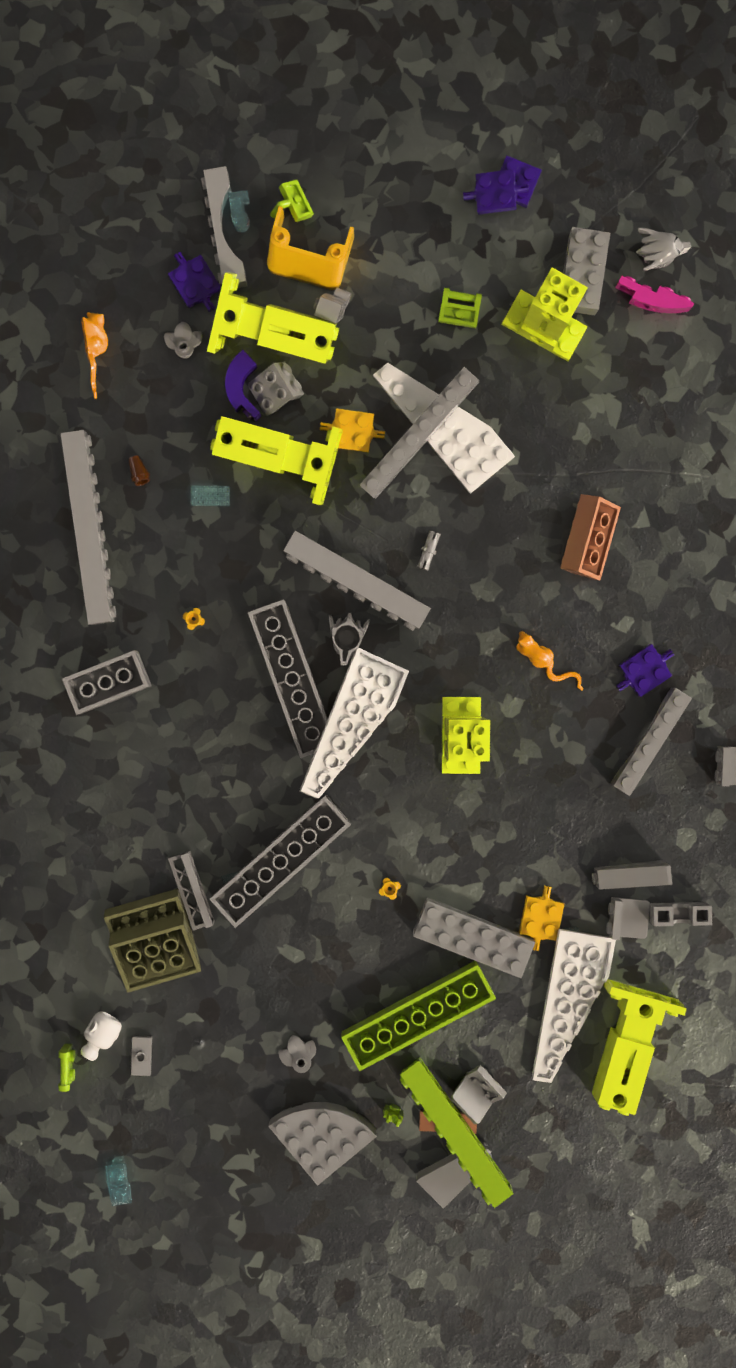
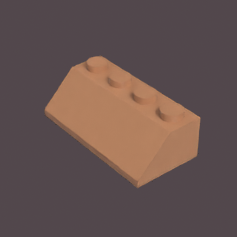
(590, 537)

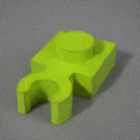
(393, 1114)

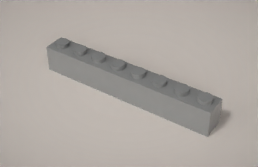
(419, 432)

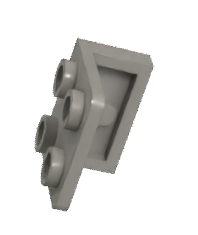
(275, 387)
(726, 766)
(628, 918)
(477, 1093)

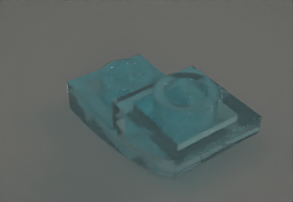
(118, 1185)

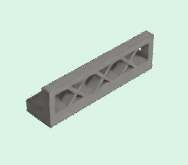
(198, 891)

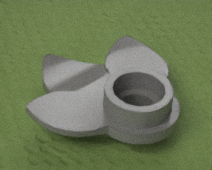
(183, 337)
(296, 1051)

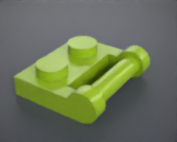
(460, 314)
(67, 1074)

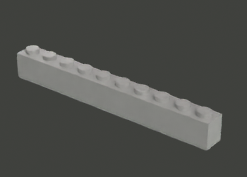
(87, 527)

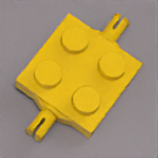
(356, 428)
(541, 917)

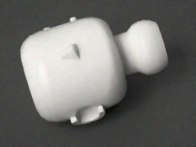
(100, 1034)

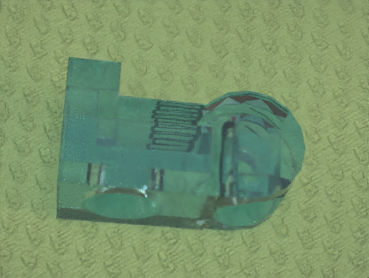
(237, 207)

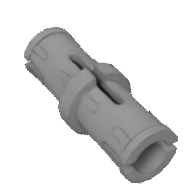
(428, 550)

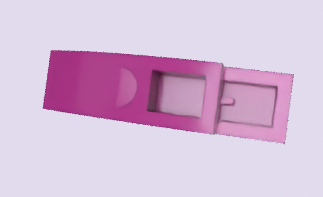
(660, 301)

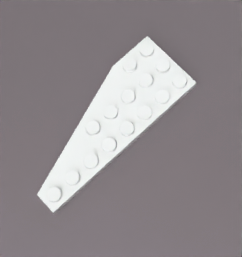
(462, 441)
(361, 705)
(575, 981)

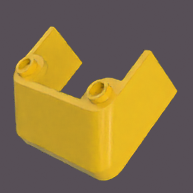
(305, 265)

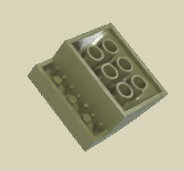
(152, 940)

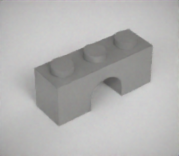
(688, 912)

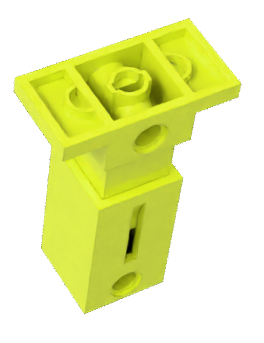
(549, 314)
(270, 325)
(278, 452)
(464, 735)
(630, 1046)

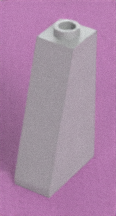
(632, 875)
(445, 1179)

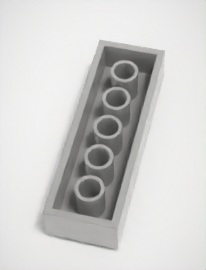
(473, 937)

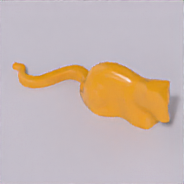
(95, 342)
(542, 657)

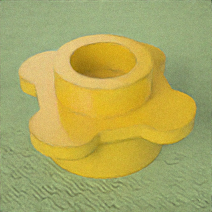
(188, 617)
(389, 893)

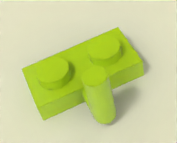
(294, 200)

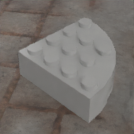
(322, 1136)

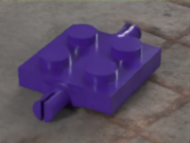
(496, 191)
(194, 281)
(645, 670)

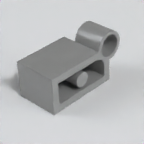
(332, 306)

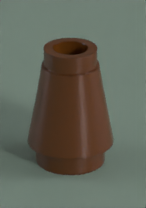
(139, 473)

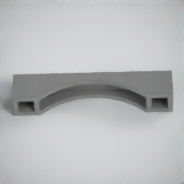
(218, 187)
(658, 731)

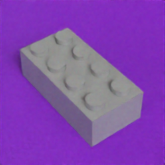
(586, 264)
(106, 682)

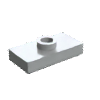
(141, 1055)

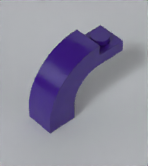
(235, 378)

